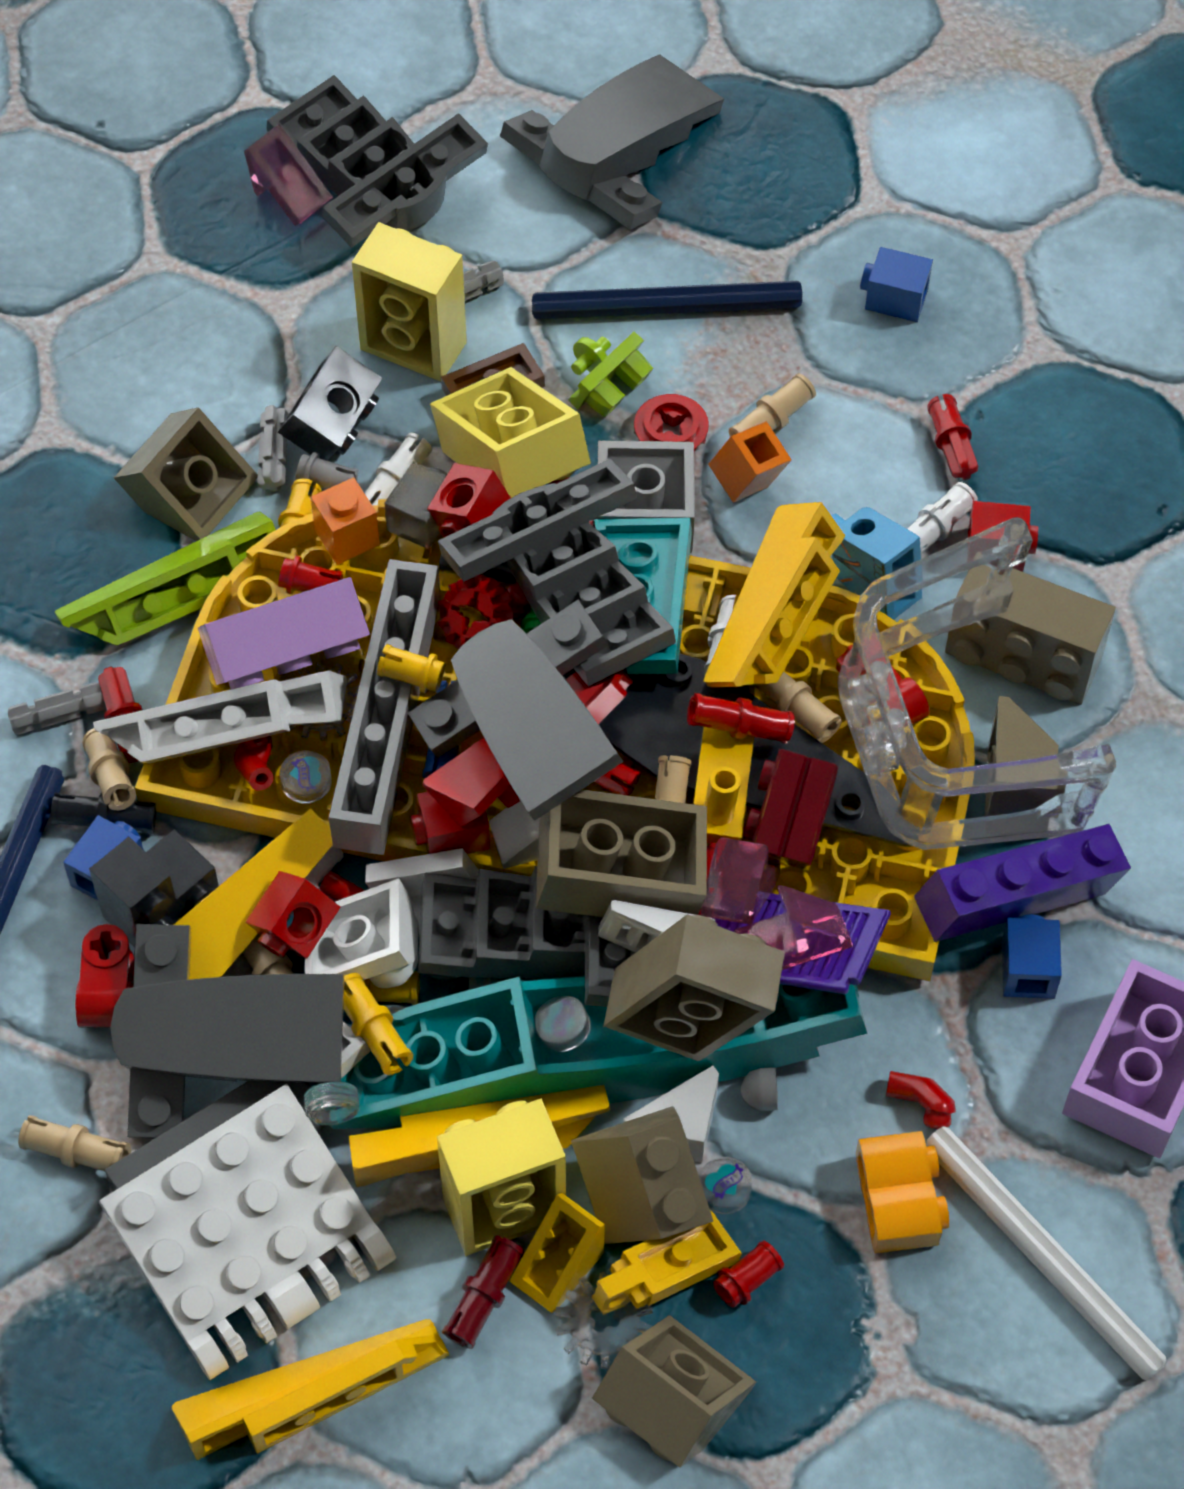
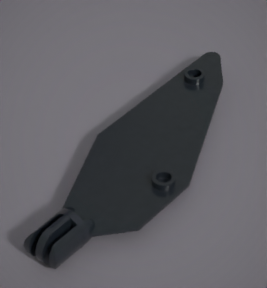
(655, 724)

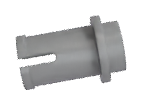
(323, 472)

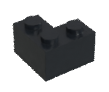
(153, 884)

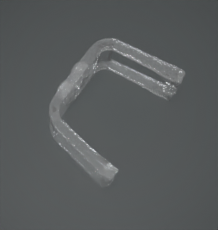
(885, 731)

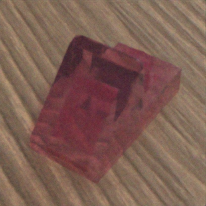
(282, 169)
(739, 880)
(805, 929)

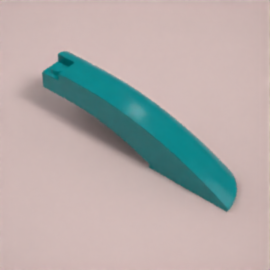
(487, 1050)

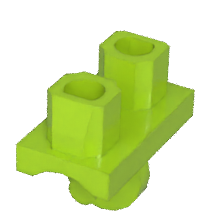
(596, 387)

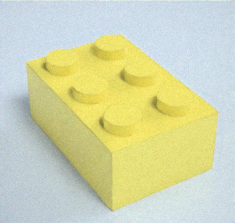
(410, 301)
(511, 429)
(500, 1173)

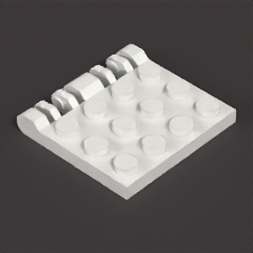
(240, 1222)

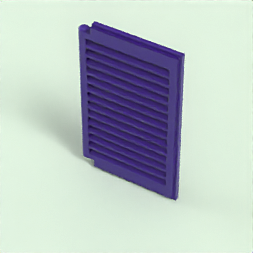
(839, 969)

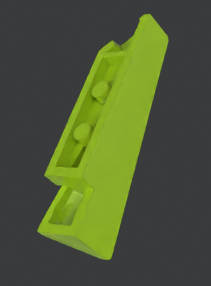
(165, 587)

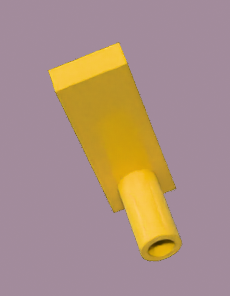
(723, 782)

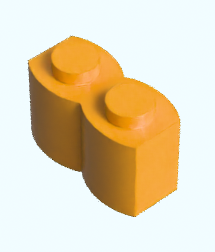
(900, 1191)

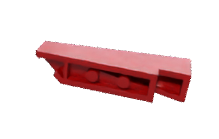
(474, 777)

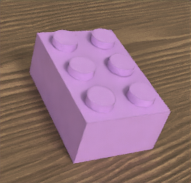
(284, 634)
(1135, 1063)

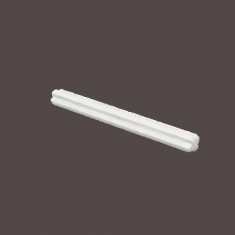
(1047, 1254)

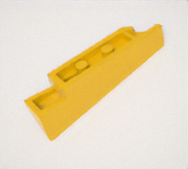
(778, 597)
(220, 918)
(415, 1147)
(307, 1391)

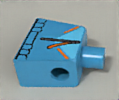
(872, 550)

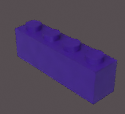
(1021, 882)

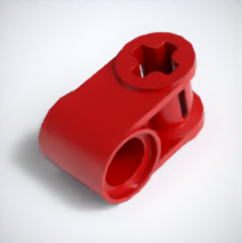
(102, 978)

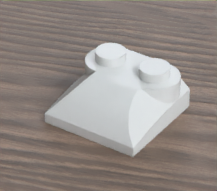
(370, 937)

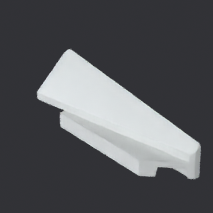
(227, 717)

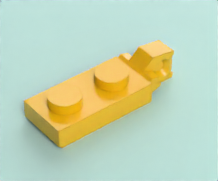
(666, 1266)

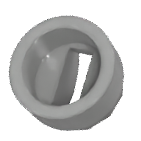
(760, 1089)

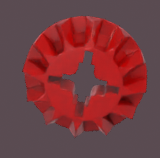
(675, 411)
(492, 599)

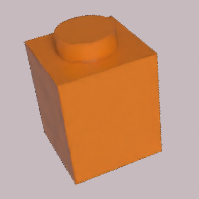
(749, 461)
(345, 520)

